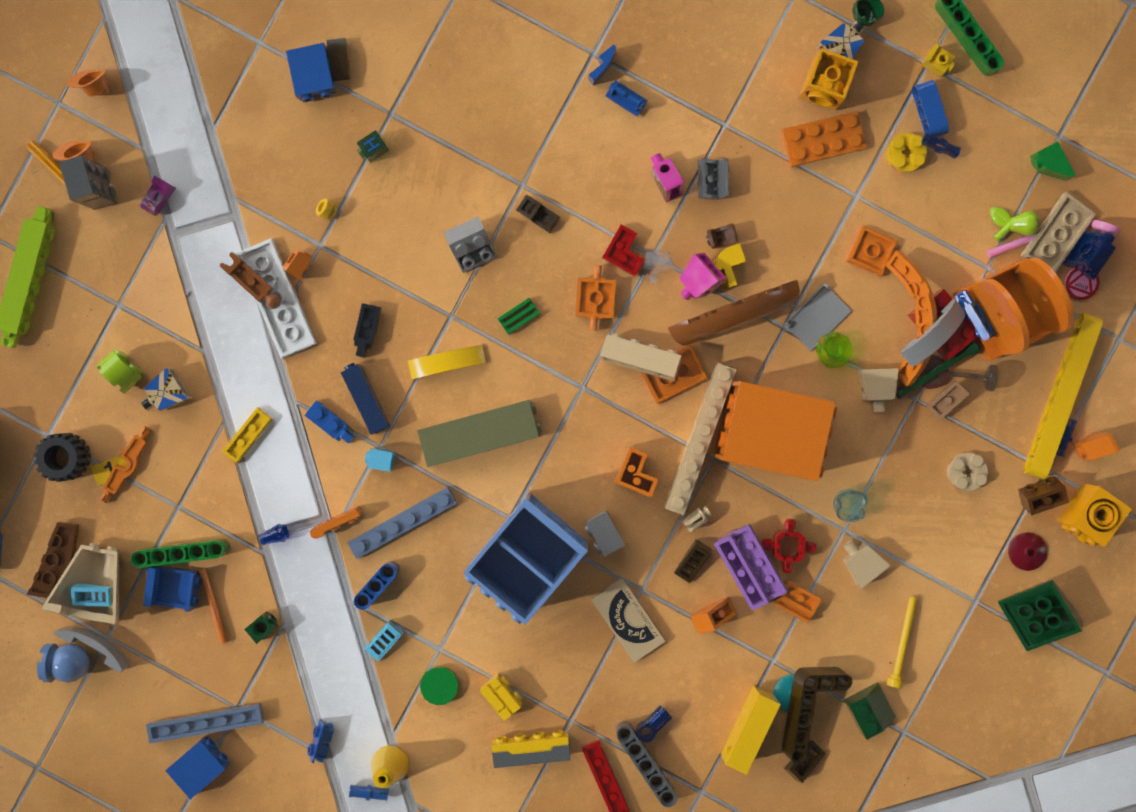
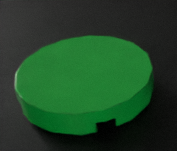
(439, 685)

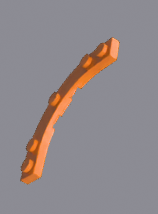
(926, 308)

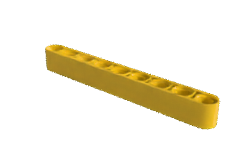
(1063, 395)

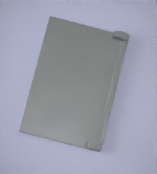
(817, 316)

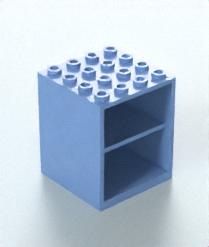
(526, 559)

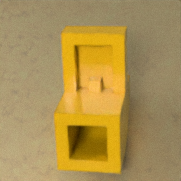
(729, 258)

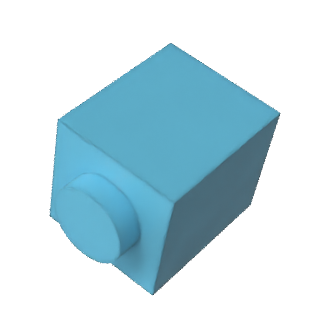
(380, 459)

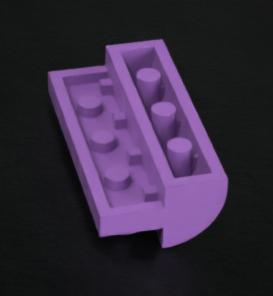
(750, 566)

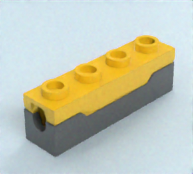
(531, 749)

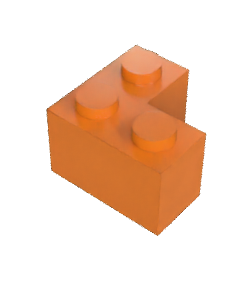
(631, 475)

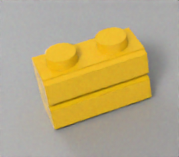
(501, 696)

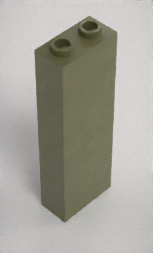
(479, 433)

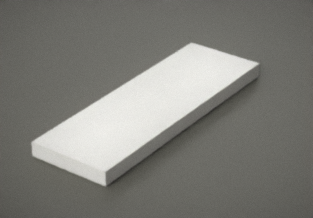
(287, 322)

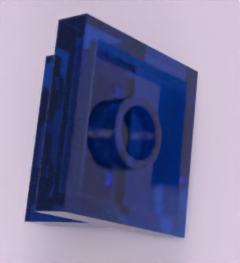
(1091, 253)

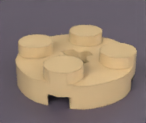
(958, 465)

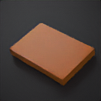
(688, 375)

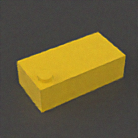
(750, 729)

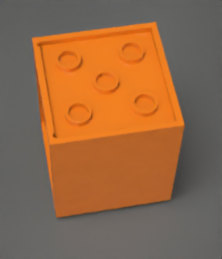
(775, 430)

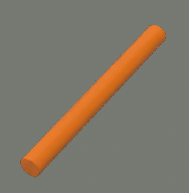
(213, 606)

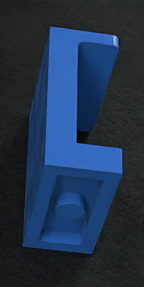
(311, 72)
(172, 587)
(198, 767)

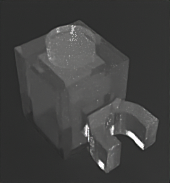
(656, 262)

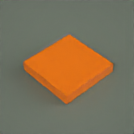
(871, 251)

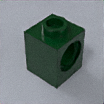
(256, 632)

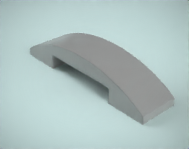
(936, 335)
(114, 659)

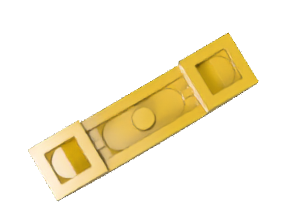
(447, 361)

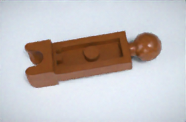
(251, 281)

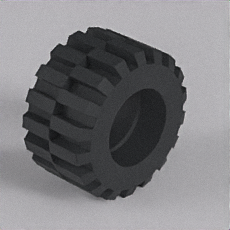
(47, 460)

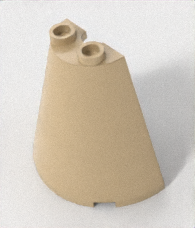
(92, 567)

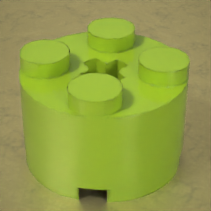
(119, 371)

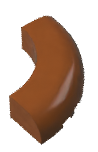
(735, 314)

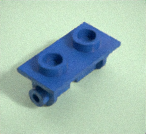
(626, 98)
(318, 748)

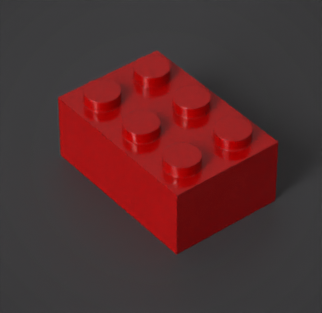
(962, 336)

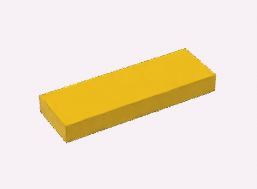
(247, 435)

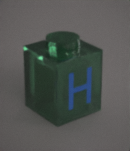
(372, 146)

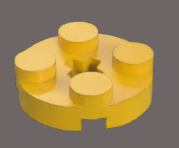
(899, 160)

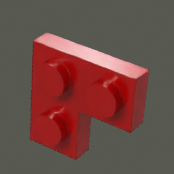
(619, 253)

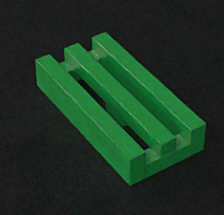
(513, 310)

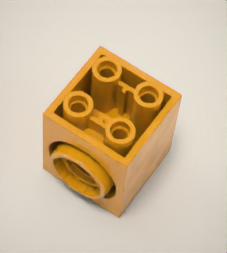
(828, 79)
(1093, 515)

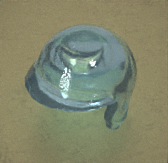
(850, 505)

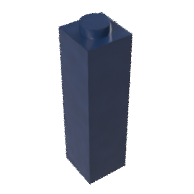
(365, 398)

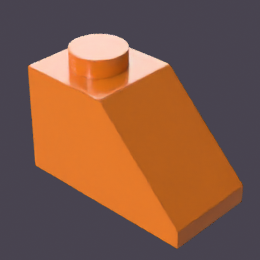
(1096, 446)
(713, 616)

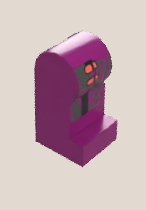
(157, 196)

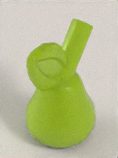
(1024, 223)

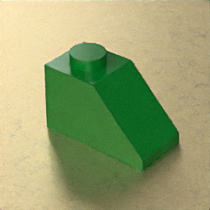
(1052, 162)

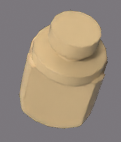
(696, 518)

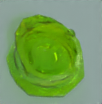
(834, 349)

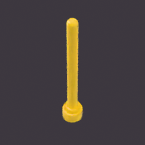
(895, 679)

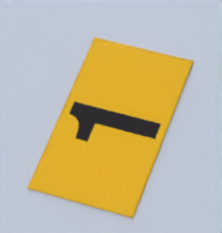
(102, 470)

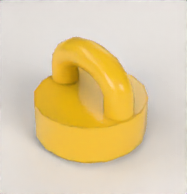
(326, 209)

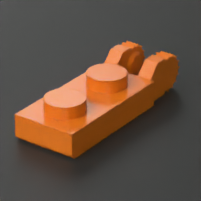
(335, 522)

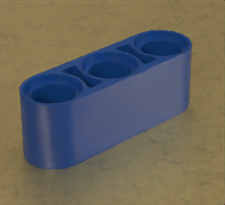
(930, 108)
(371, 593)

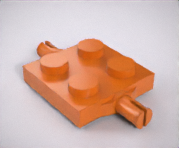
(595, 298)

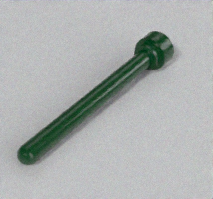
(970, 350)

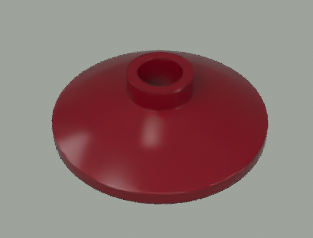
(1019, 549)

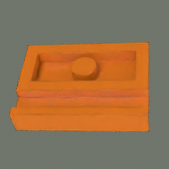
(798, 602)

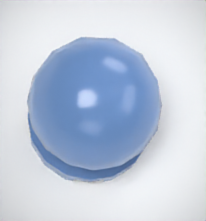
(62, 663)

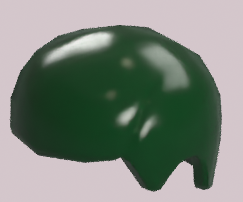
(868, 11)

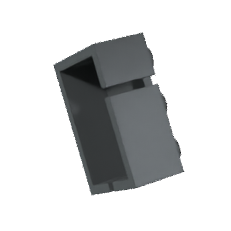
(88, 182)

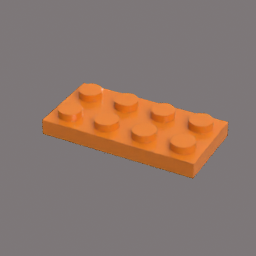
(823, 139)

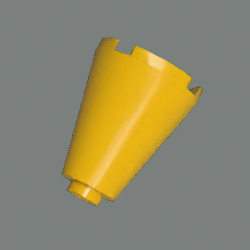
(389, 766)

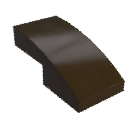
(338, 59)
(538, 213)

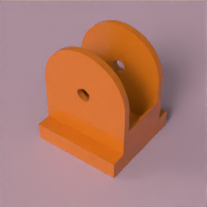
(1021, 305)

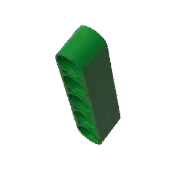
(969, 43)
(171, 553)

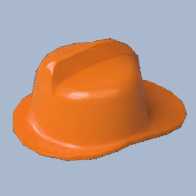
(90, 81)
(74, 149)

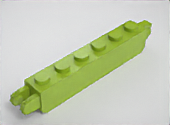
(25, 276)

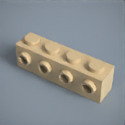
(640, 357)

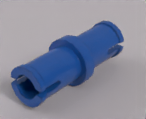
(369, 792)

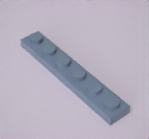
(402, 523)
(205, 723)

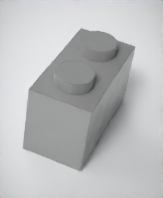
(604, 532)

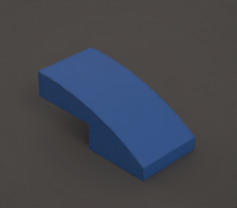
(605, 60)

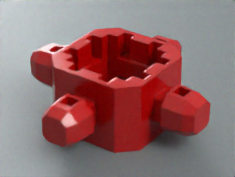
(808, 547)

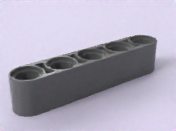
(652, 770)

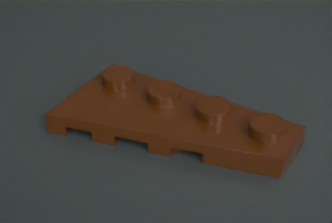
(56, 559)

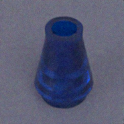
(276, 534)

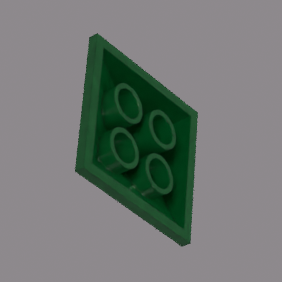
(1041, 615)

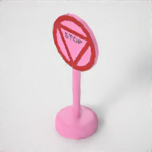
(1076, 283)

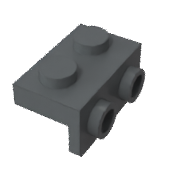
(713, 179)

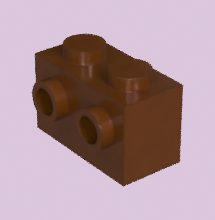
(1043, 495)

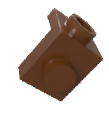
(722, 236)

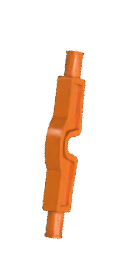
(131, 456)

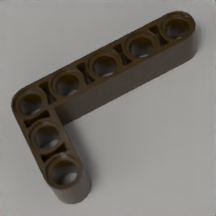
(805, 685)

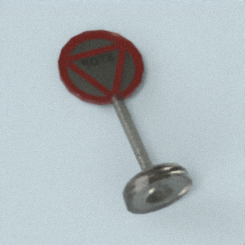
(989, 378)

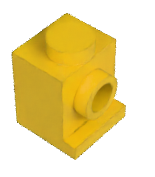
(933, 63)

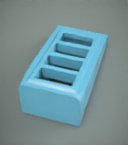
(78, 600)
(394, 630)

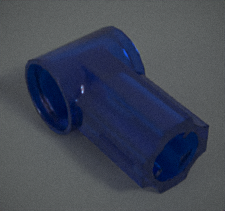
(655, 722)

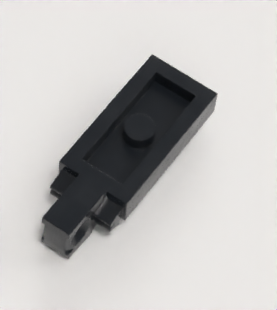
(366, 328)

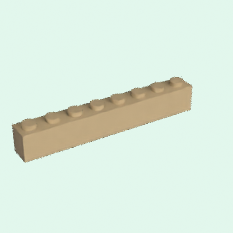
(699, 438)

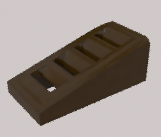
(698, 565)
(805, 771)

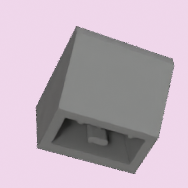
(470, 244)

